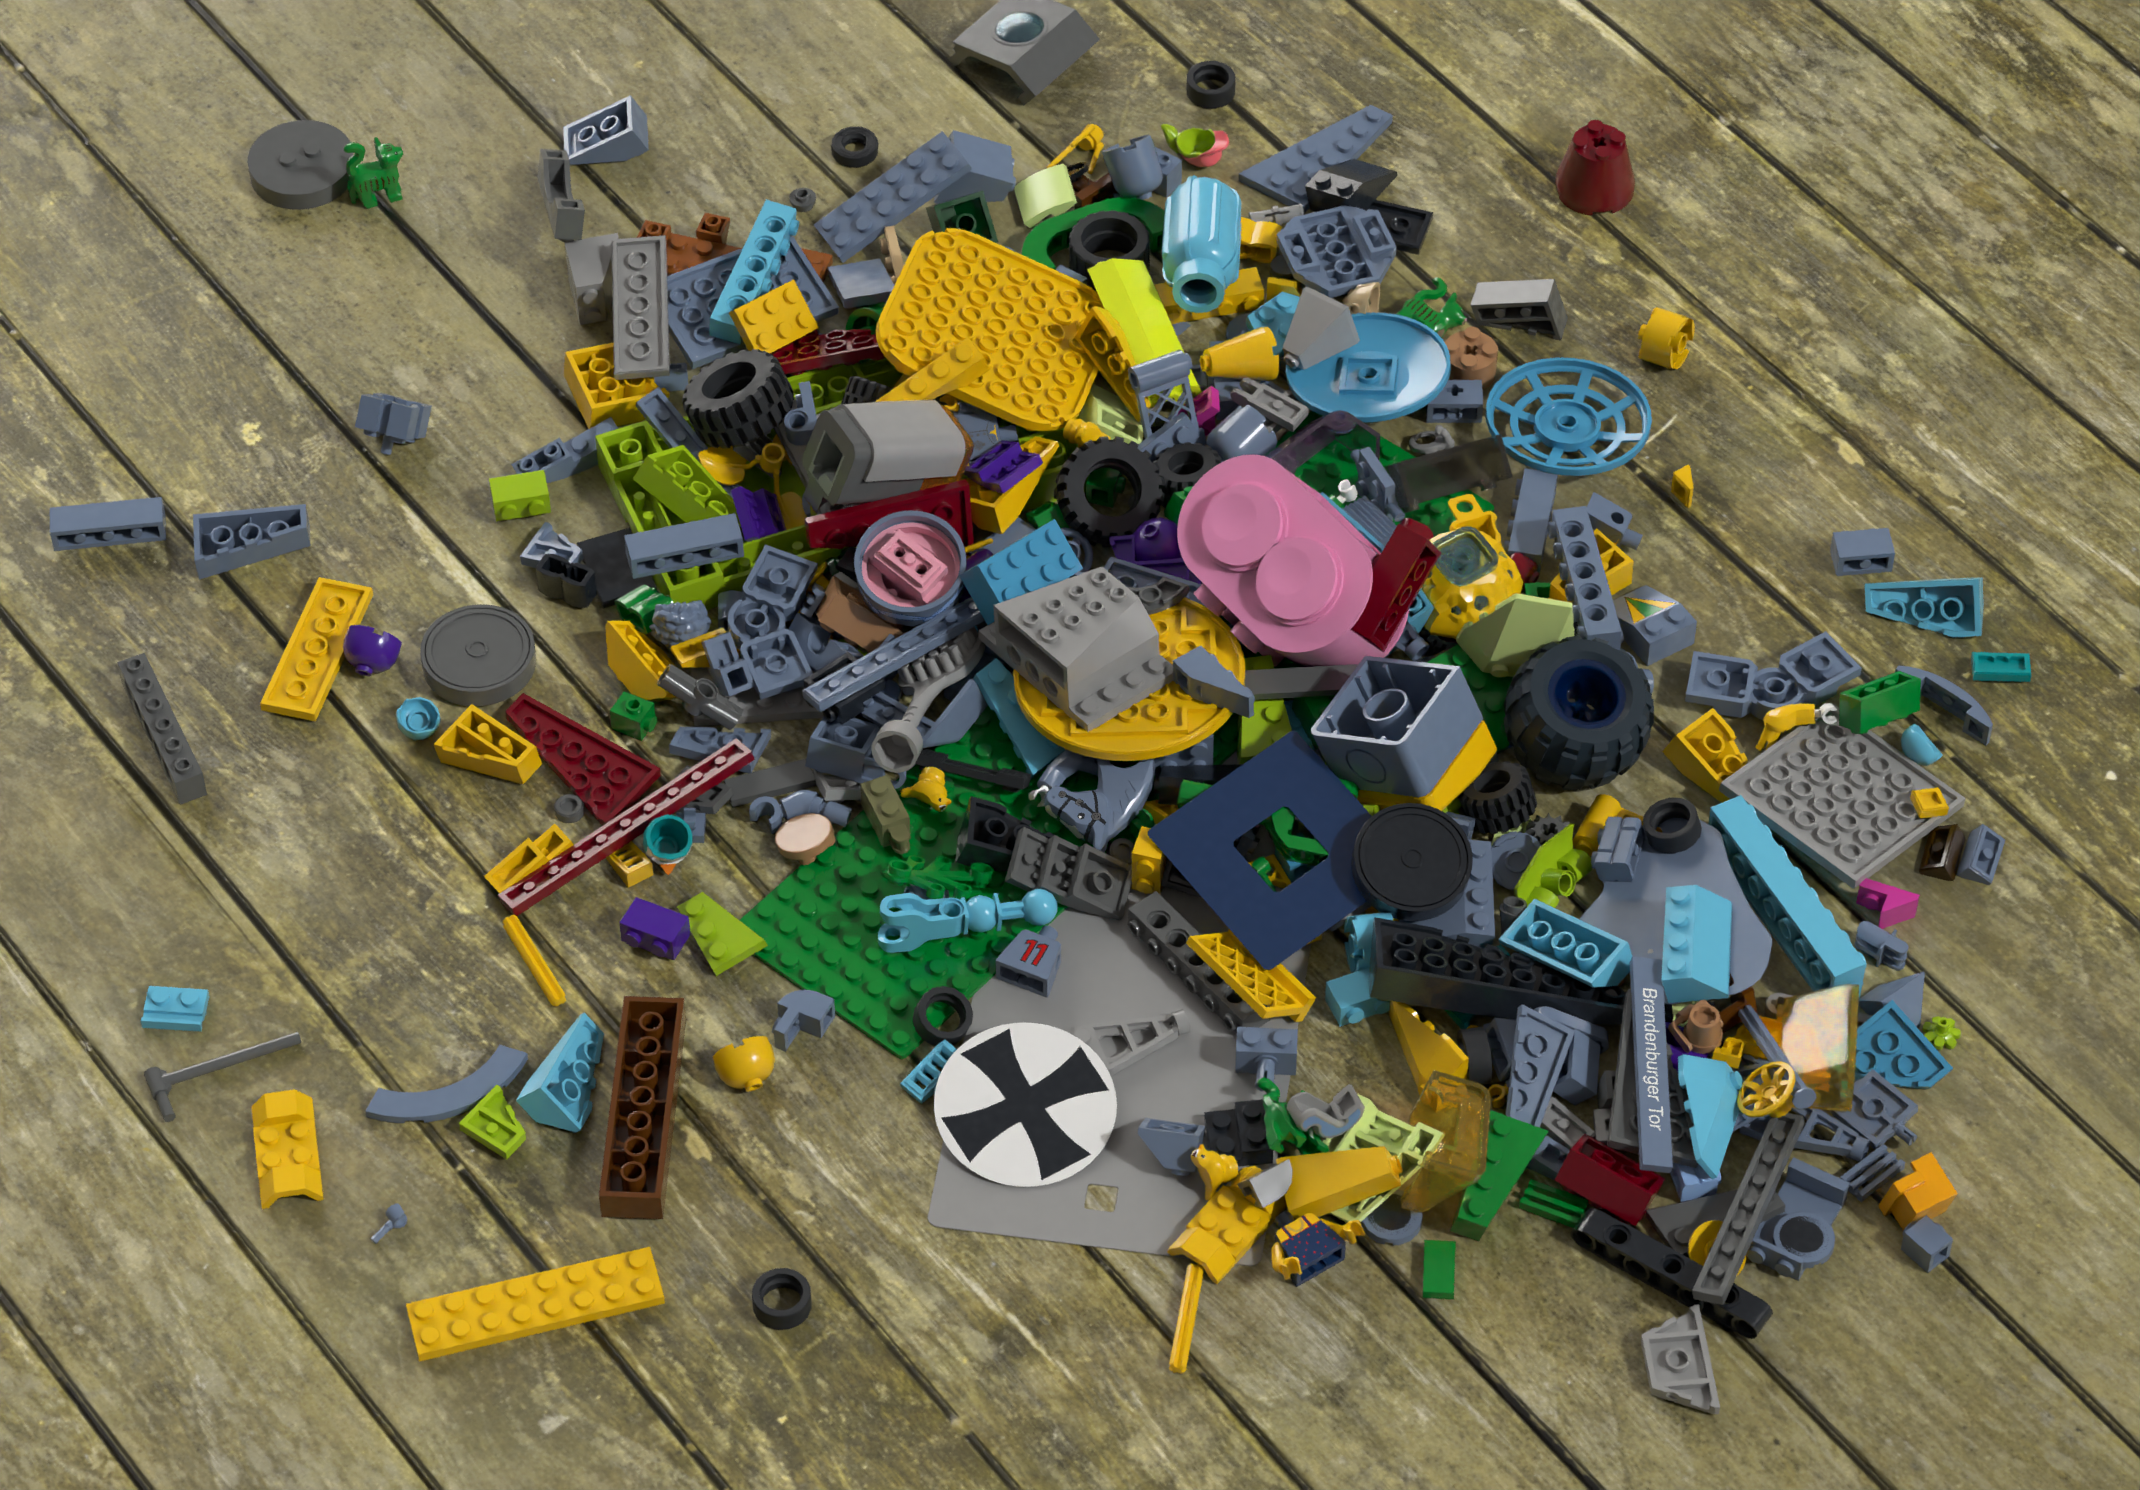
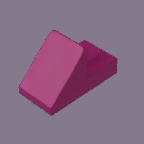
(1206, 408)
(1893, 903)

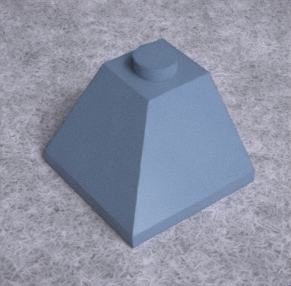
(1172, 1143)

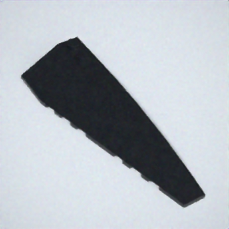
(1435, 971)

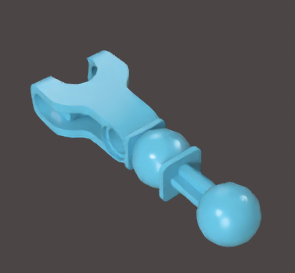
(948, 917)

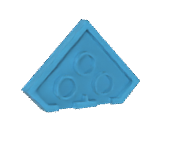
(1898, 1051)

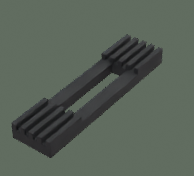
(1010, 779)

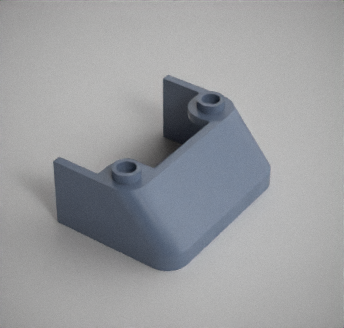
(949, 726)

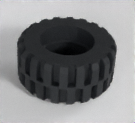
(738, 398)
(1123, 458)

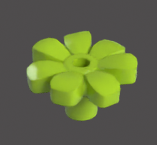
(1941, 1032)

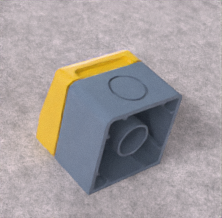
(1405, 733)

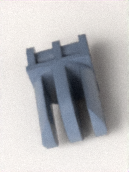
(1881, 945)

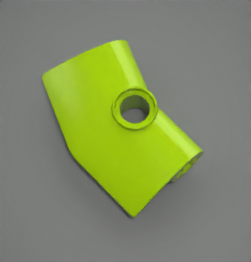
(1554, 870)

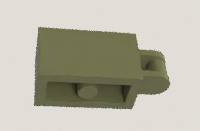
(886, 813)

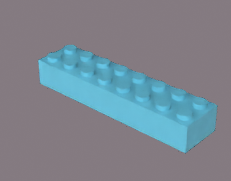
(1785, 900)

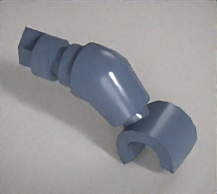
(797, 804)

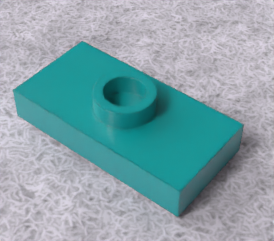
(2001, 666)

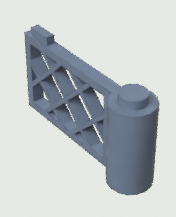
(1163, 375)

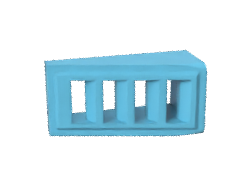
(937, 1056)

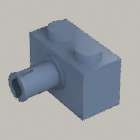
(1266, 1052)

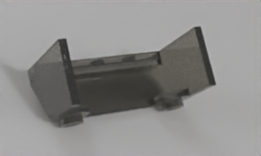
(1449, 471)

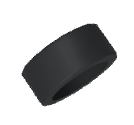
(1211, 71)
(1669, 809)
(951, 997)
(1476, 1047)
(776, 1279)

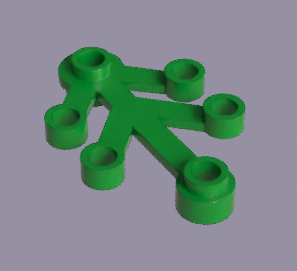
(939, 873)

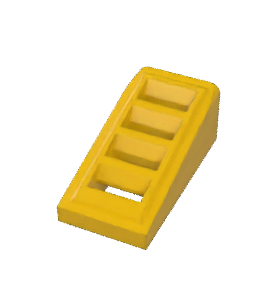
(636, 873)

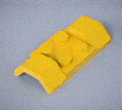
(286, 1146)
(1226, 1228)

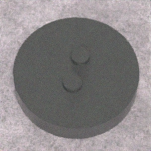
(299, 164)
(478, 655)

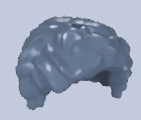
(679, 622)

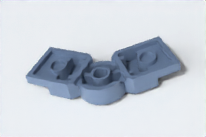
(771, 598)
(1804, 676)

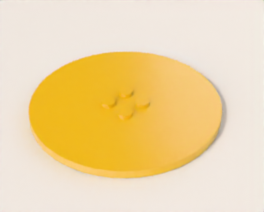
(1163, 720)

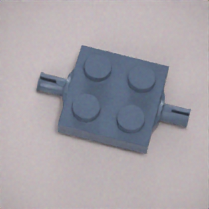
(1376, 483)
(1878, 1111)

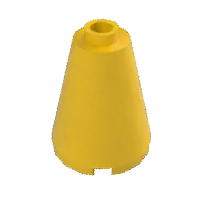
(1243, 357)

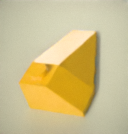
(1110, 352)
(997, 510)
(1706, 753)
(1425, 1048)

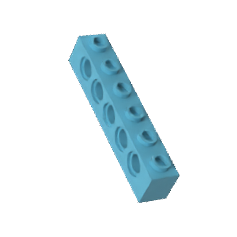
(754, 266)

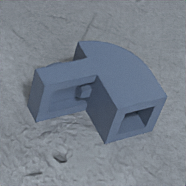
(726, 668)
(802, 1011)

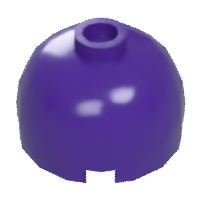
(1156, 540)
(369, 650)

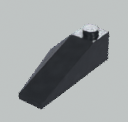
(989, 834)

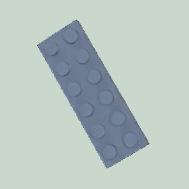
(892, 196)

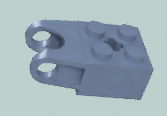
(846, 751)

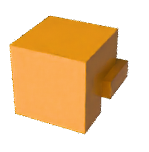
(1919, 1193)

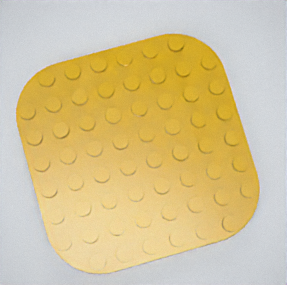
(1012, 312)

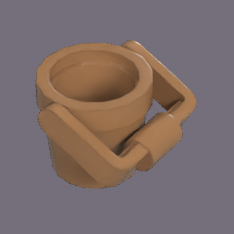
(1702, 1030)

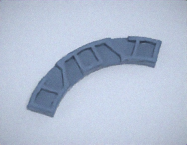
(452, 1099)

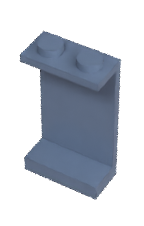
(1807, 1191)

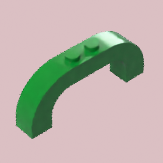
(1054, 233)

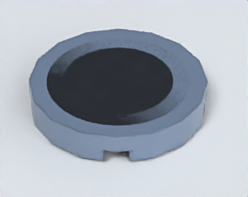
(1391, 1222)
(1805, 1236)

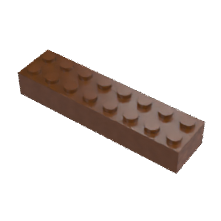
(642, 1108)

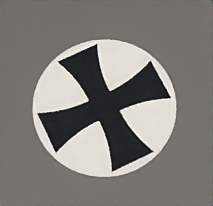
(1025, 1104)

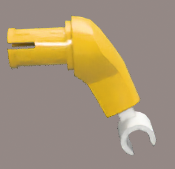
(1788, 716)

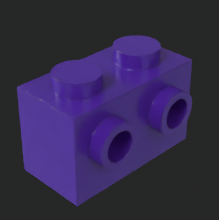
(654, 928)

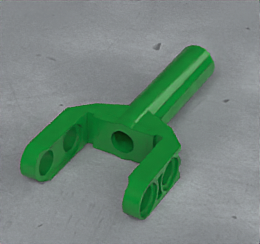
(1278, 824)

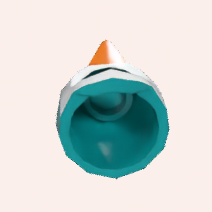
(667, 841)

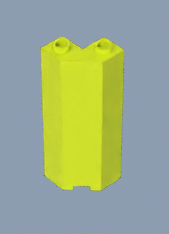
(1135, 303)

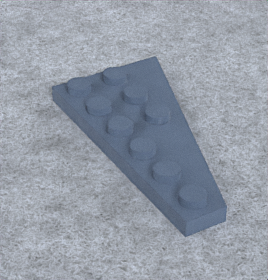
(1289, 171)

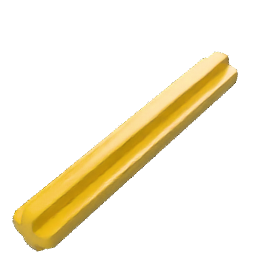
(534, 960)
(1186, 1318)

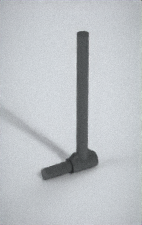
(160, 1082)

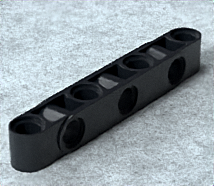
(1652, 1260)

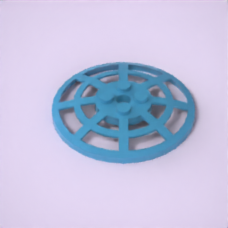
(1582, 418)

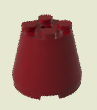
(1596, 171)

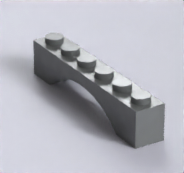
(564, 212)

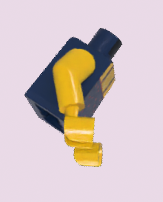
(1310, 1245)

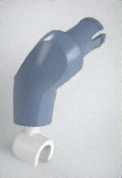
(1060, 768)

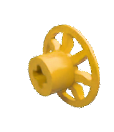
(1772, 1095)

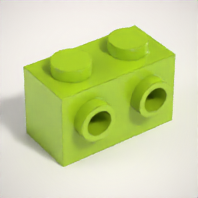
(520, 495)

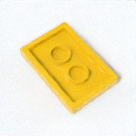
(774, 319)

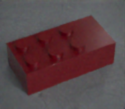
(1396, 582)

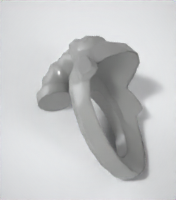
(1442, 441)

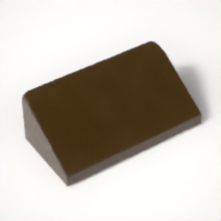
(1943, 852)

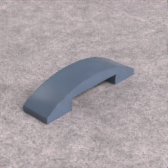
(1954, 700)

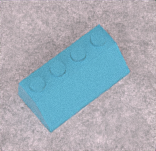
(1696, 944)
(1569, 945)

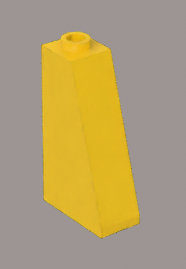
(1339, 1179)

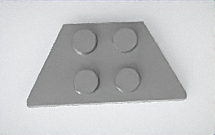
(1680, 1362)

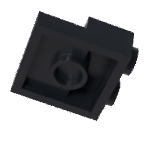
(853, 704)
(1240, 1133)

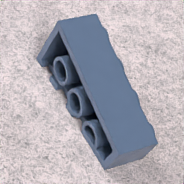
(247, 536)

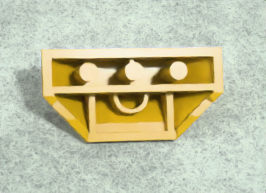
(636, 660)

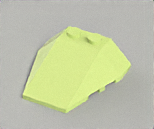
(1514, 632)
(1398, 1137)

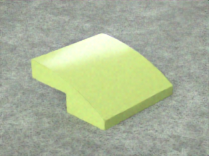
(1045, 194)

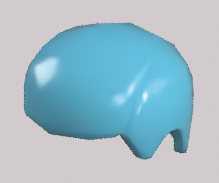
(418, 718)
(1919, 747)

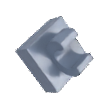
(697, 823)

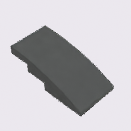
(1073, 874)

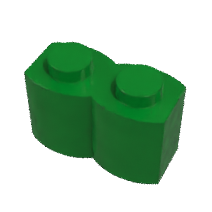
(640, 605)

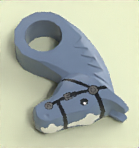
(1109, 809)

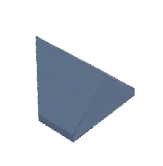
(1904, 992)

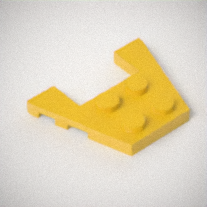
(1745, 1043)

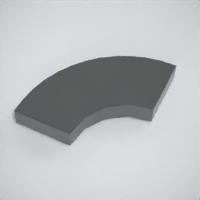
(1161, 594)

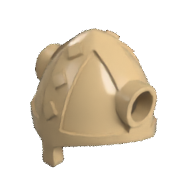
(1359, 298)

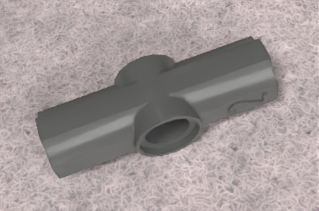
(700, 697)

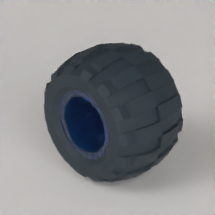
(1568, 739)

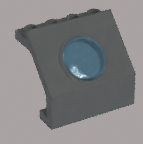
(1028, 41)

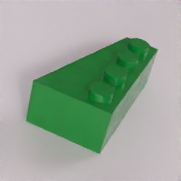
(1508, 1154)

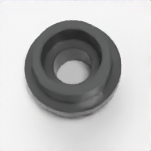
(802, 199)

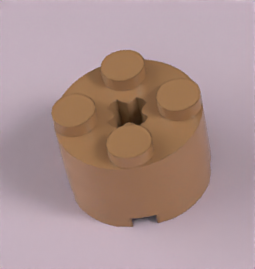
(1472, 356)

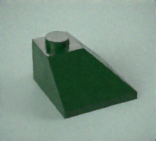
(963, 213)

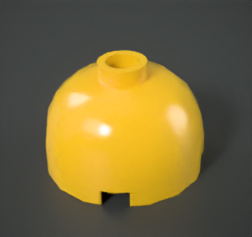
(746, 1064)

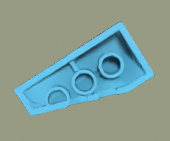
(1936, 605)
(1711, 1106)

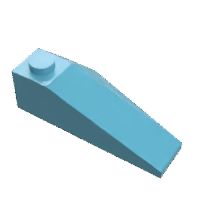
(563, 1082)

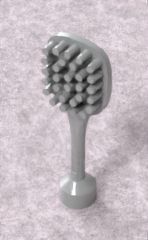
(899, 741)

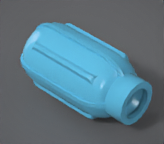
(1201, 242)

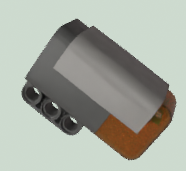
(882, 452)

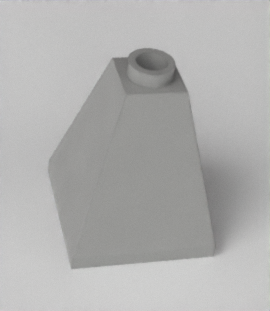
(1318, 330)

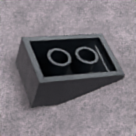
(1347, 184)

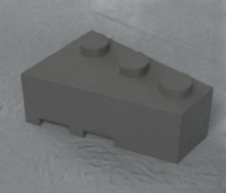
(1521, 305)

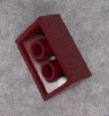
(1609, 1180)

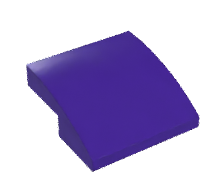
(1002, 466)
(757, 513)

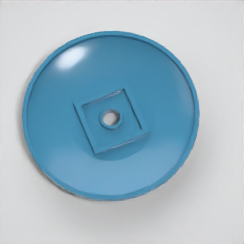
(1401, 354)

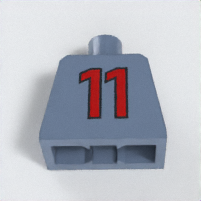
(1031, 961)

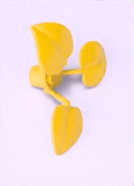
(728, 469)

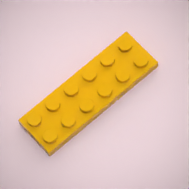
(315, 649)

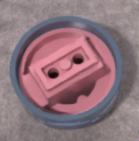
(889, 561)

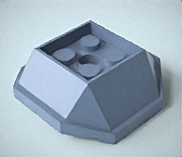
(1337, 249)

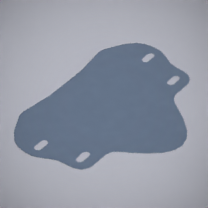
(1637, 908)

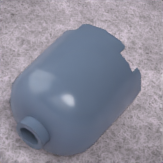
(1134, 168)
(1242, 434)

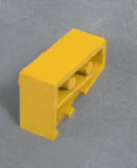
(1616, 565)
(487, 747)

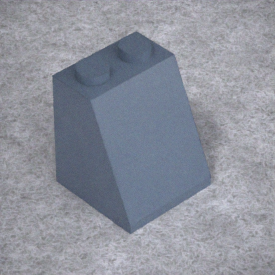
(990, 171)

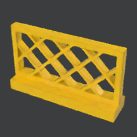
(1283, 990)

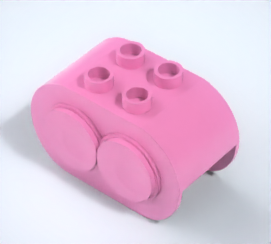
(1279, 563)

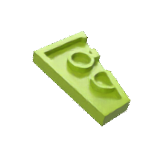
(719, 934)

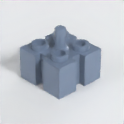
(392, 417)

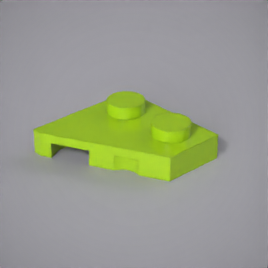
(494, 1124)

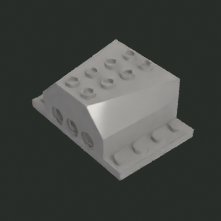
(1082, 645)

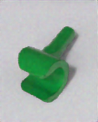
(1262, 867)

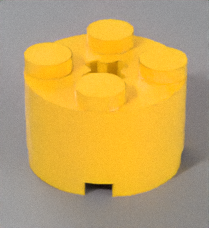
(1666, 338)

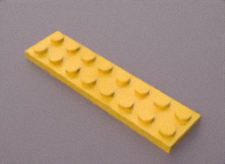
(535, 1303)

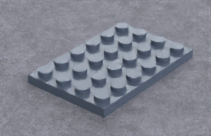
(697, 290)

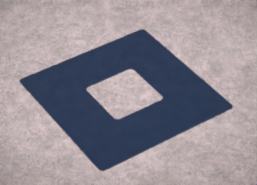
(1202, 837)

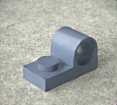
(802, 416)

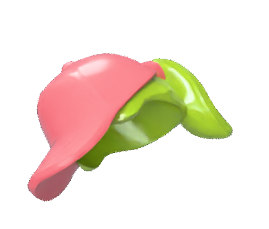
(1197, 145)

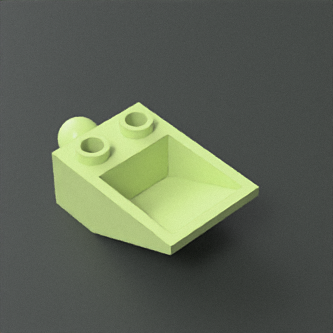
(1111, 415)

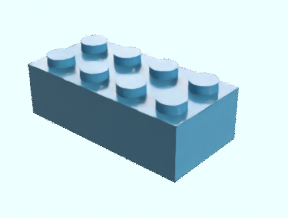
(1020, 568)

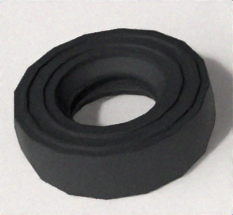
(854, 159)

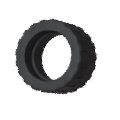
(1107, 232)

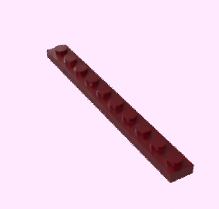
(625, 827)

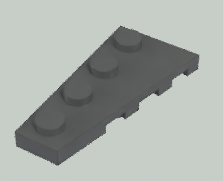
(1678, 1221)

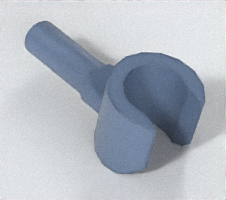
(396, 1218)

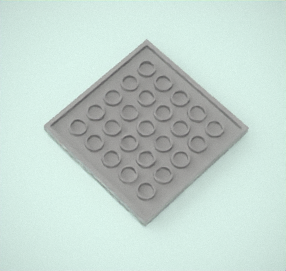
(1839, 797)

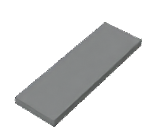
(640, 307)

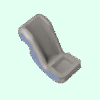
(1325, 1118)

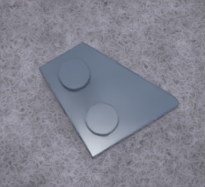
(549, 542)

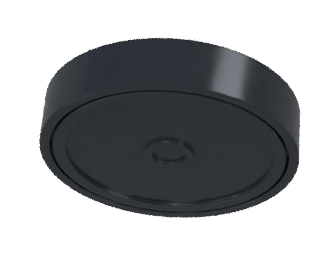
(1412, 861)

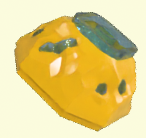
(1467, 580)

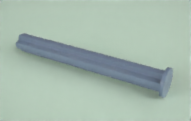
(1802, 1096)

